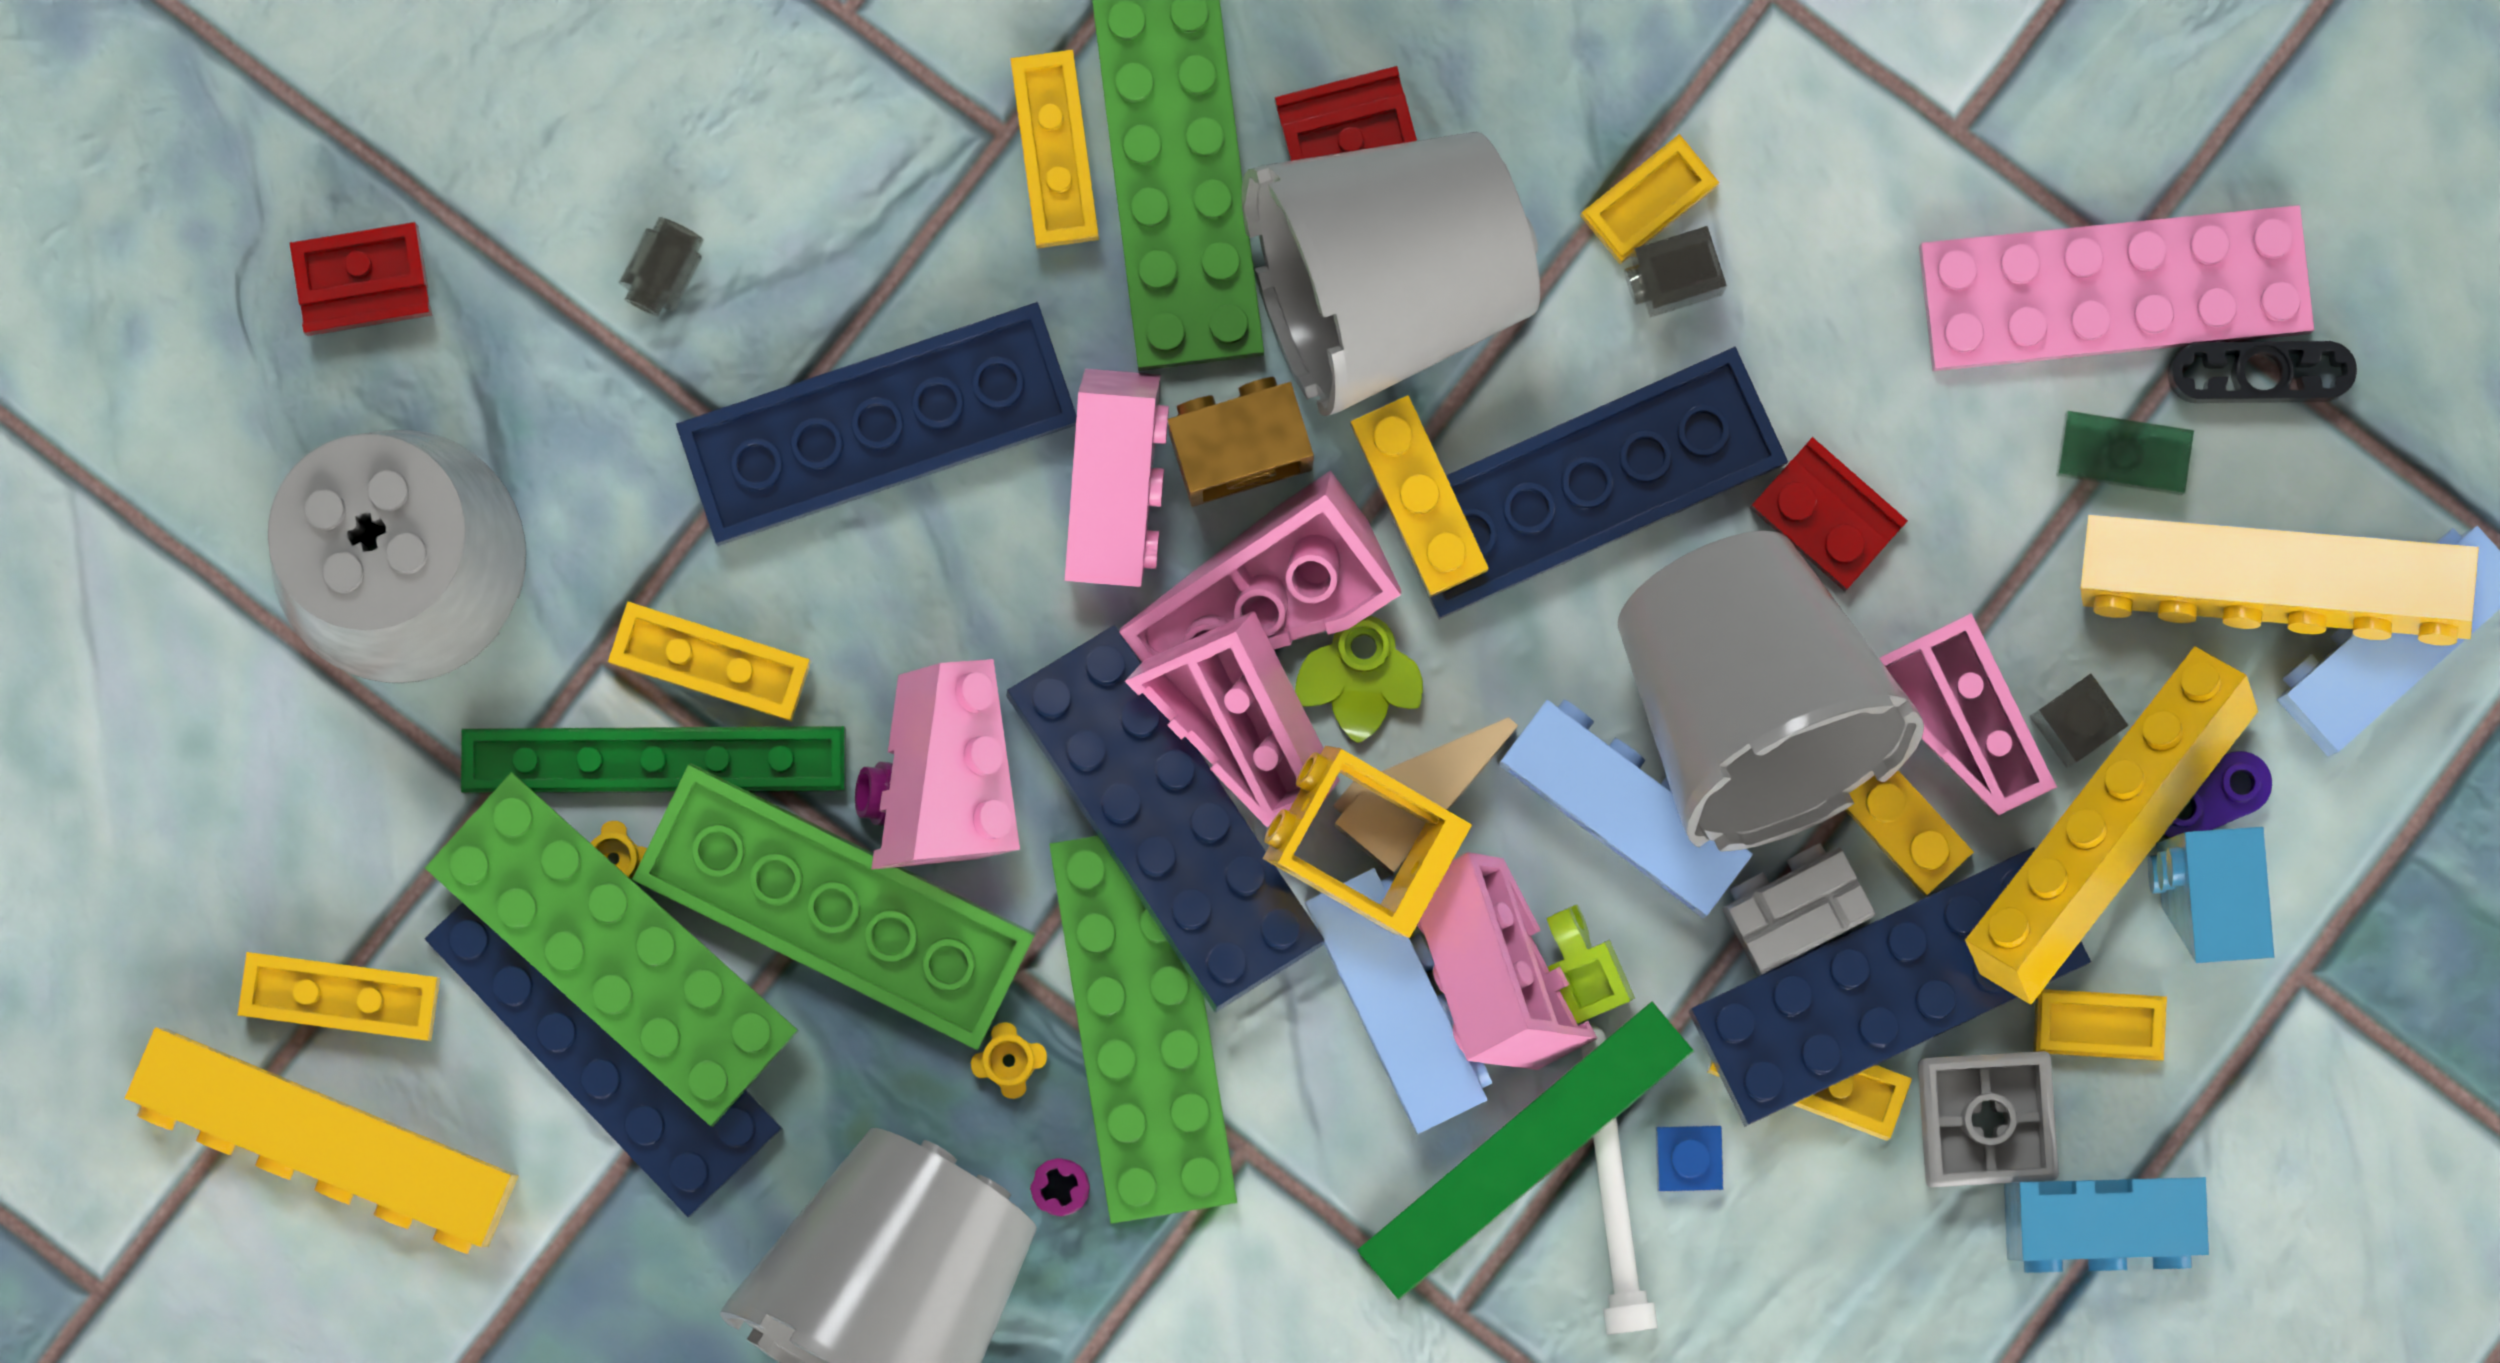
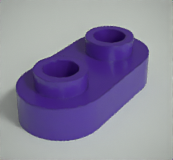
(2216, 801)

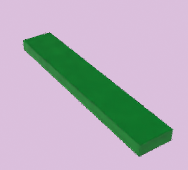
(653, 758)
(1525, 1150)

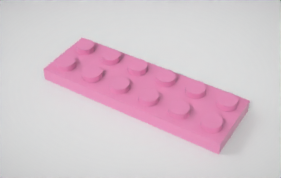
(2116, 288)

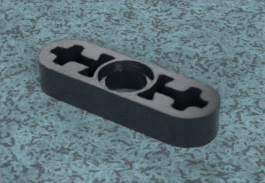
(2309, 354)

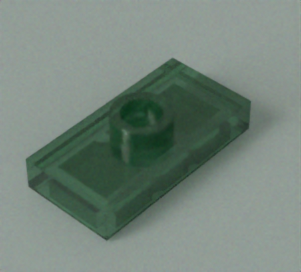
(2125, 453)

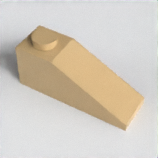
(1439, 775)

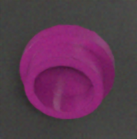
(869, 790)

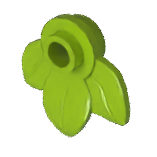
(1357, 686)

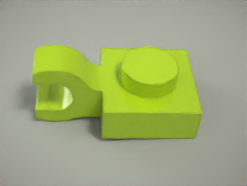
(1592, 972)

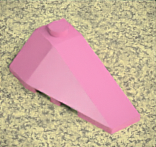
(1298, 568)

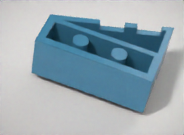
(2216, 892)
(2106, 1222)

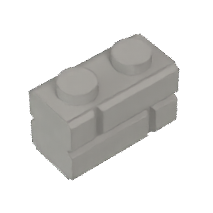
(1798, 909)

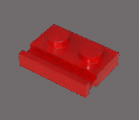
(1346, 115)
(360, 279)
(1828, 514)

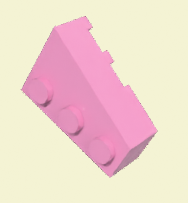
(1115, 478)
(1237, 710)
(1971, 715)
(948, 769)
(1491, 971)

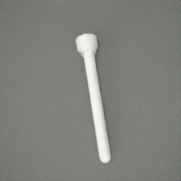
(1628, 1305)

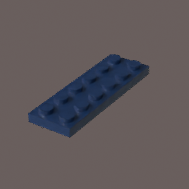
(877, 424)
(1611, 474)
(1165, 821)
(1857, 999)
(631, 1104)

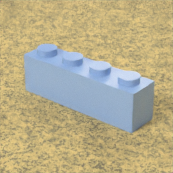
(2366, 676)
(1619, 804)
(1400, 1008)

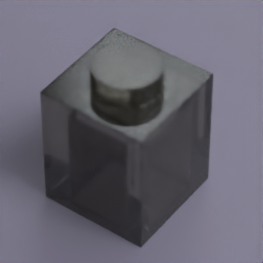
(1675, 272)
(2079, 720)

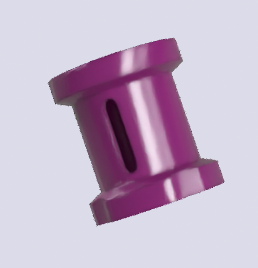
(1078, 1193)

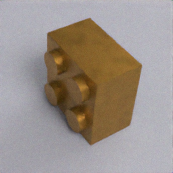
(1240, 441)

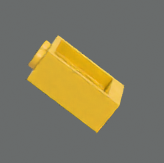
(1422, 867)

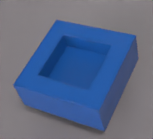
(1689, 1158)

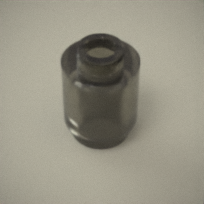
(661, 267)

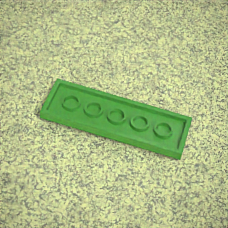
(1178, 181)
(828, 909)
(611, 949)
(1140, 1045)

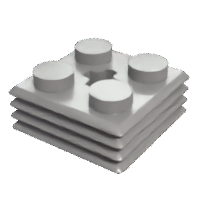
(2020, 1148)

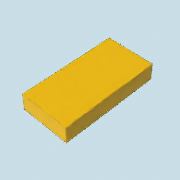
(1649, 198)
(2100, 1024)

